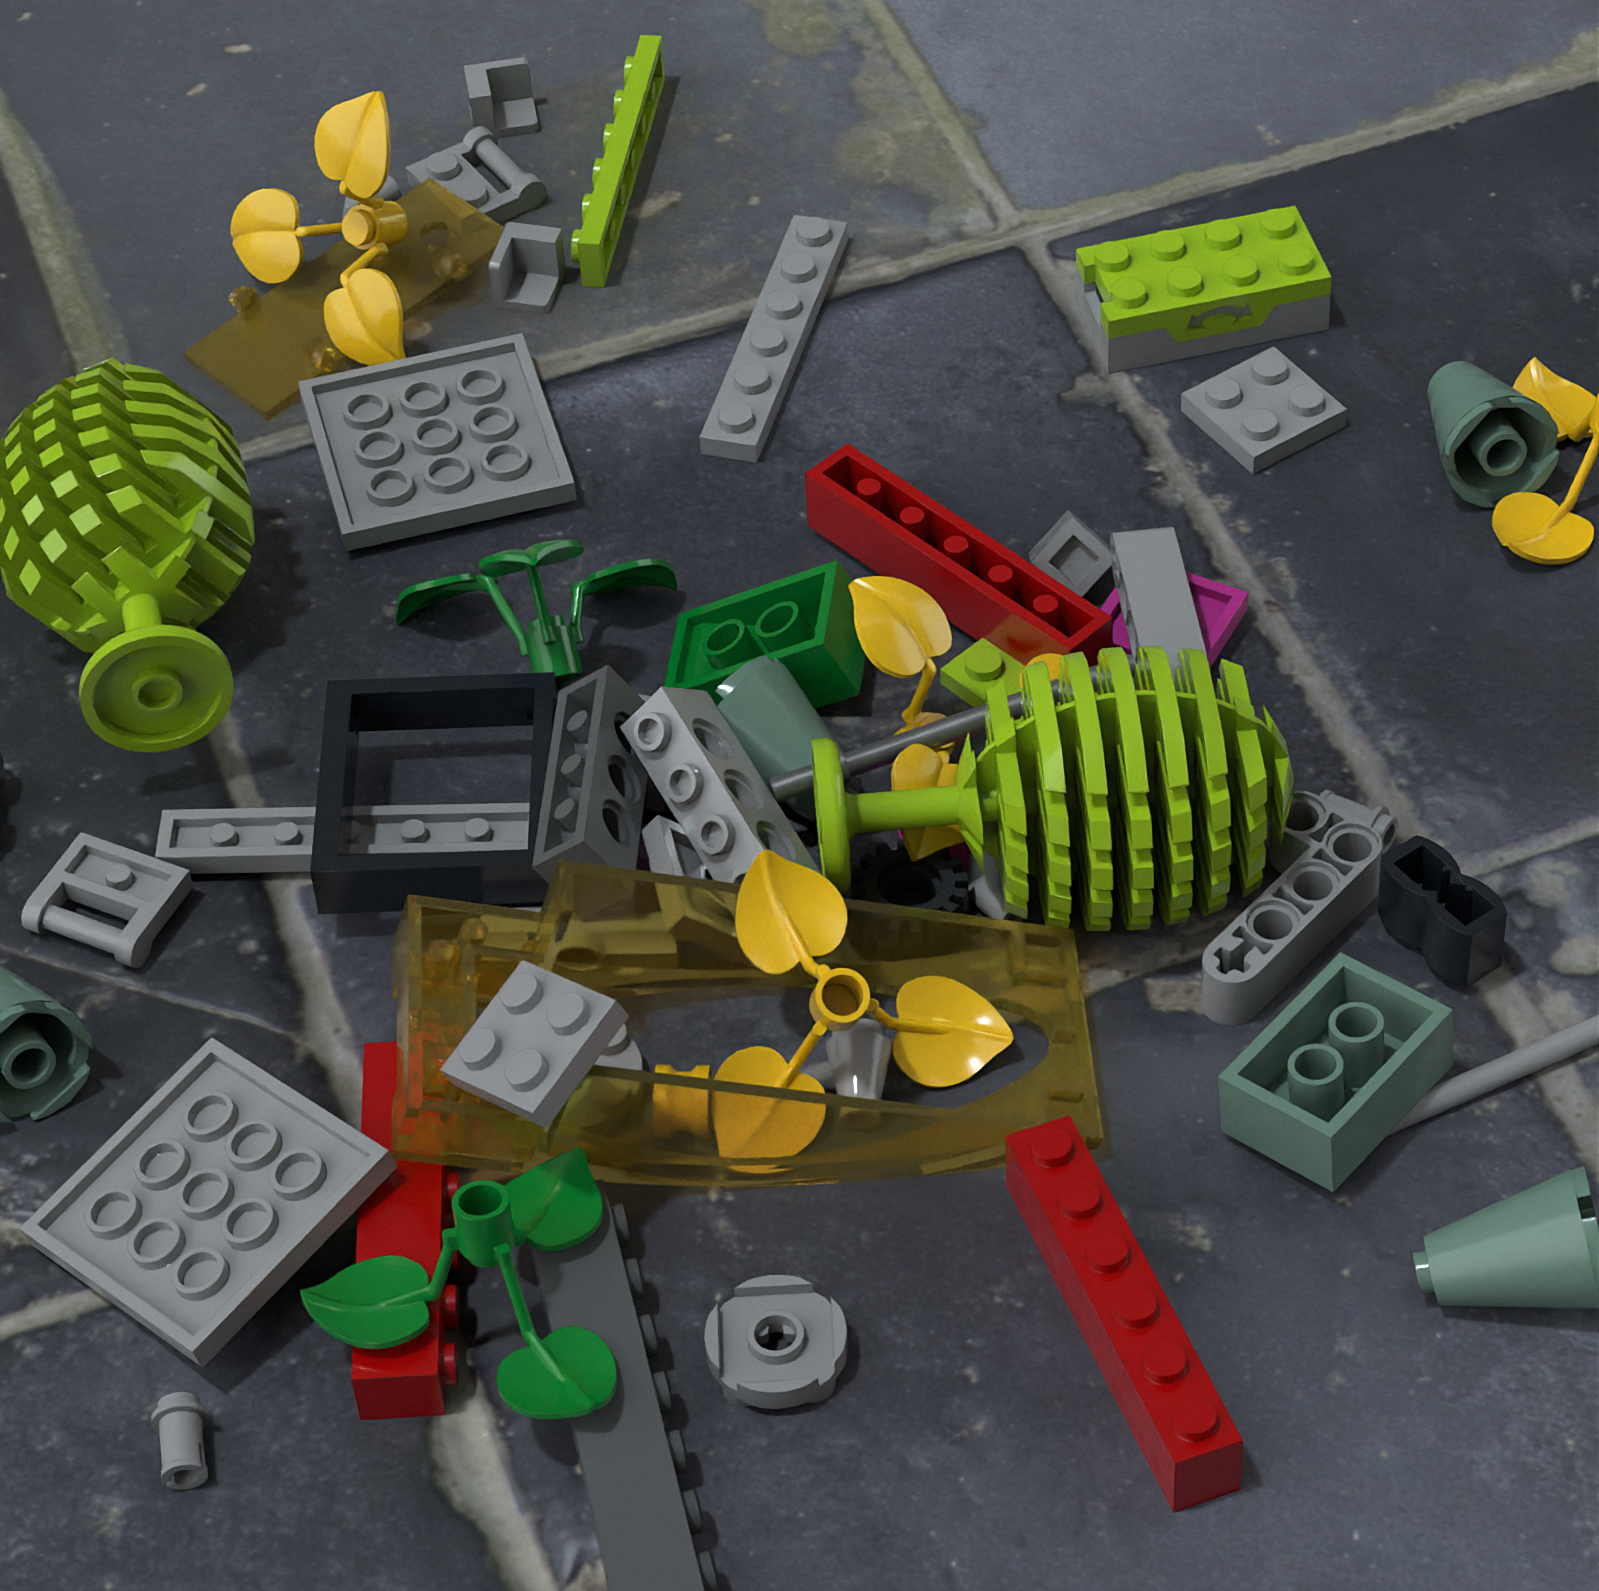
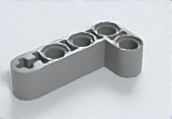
(1154, 592)
(1325, 882)

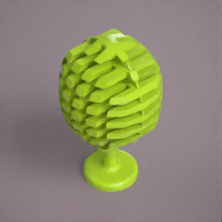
(123, 538)
(1097, 790)

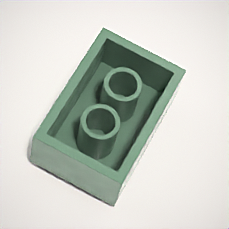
(1336, 1071)

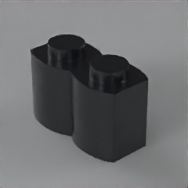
(1441, 911)

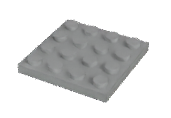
(435, 442)
(208, 1200)

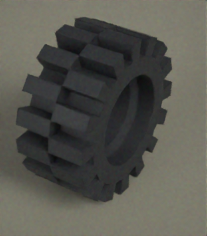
(896, 873)

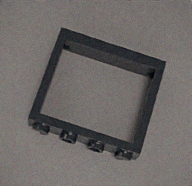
(419, 703)

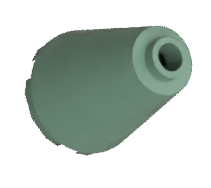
(1489, 434)
(774, 724)
(40, 1050)
(1519, 1251)

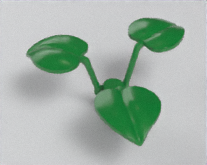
(550, 641)
(552, 1209)

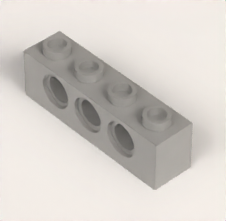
(710, 783)

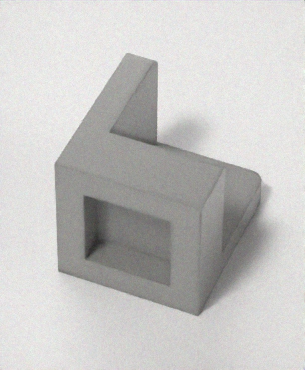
(501, 97)
(527, 268)
(1072, 554)

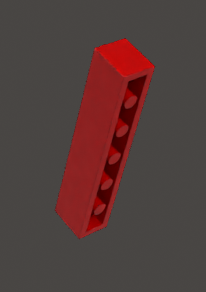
(962, 568)
(407, 1221)
(1123, 1315)

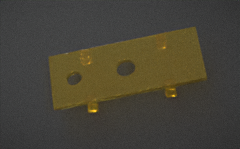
(284, 332)

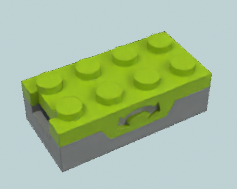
(1202, 289)

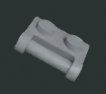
(456, 172)
(114, 882)

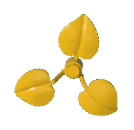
(266, 234)
(1530, 521)
(901, 635)
(797, 914)

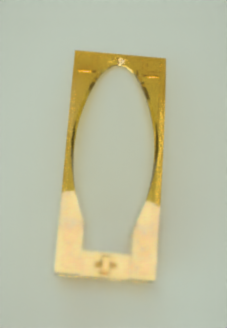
(678, 933)

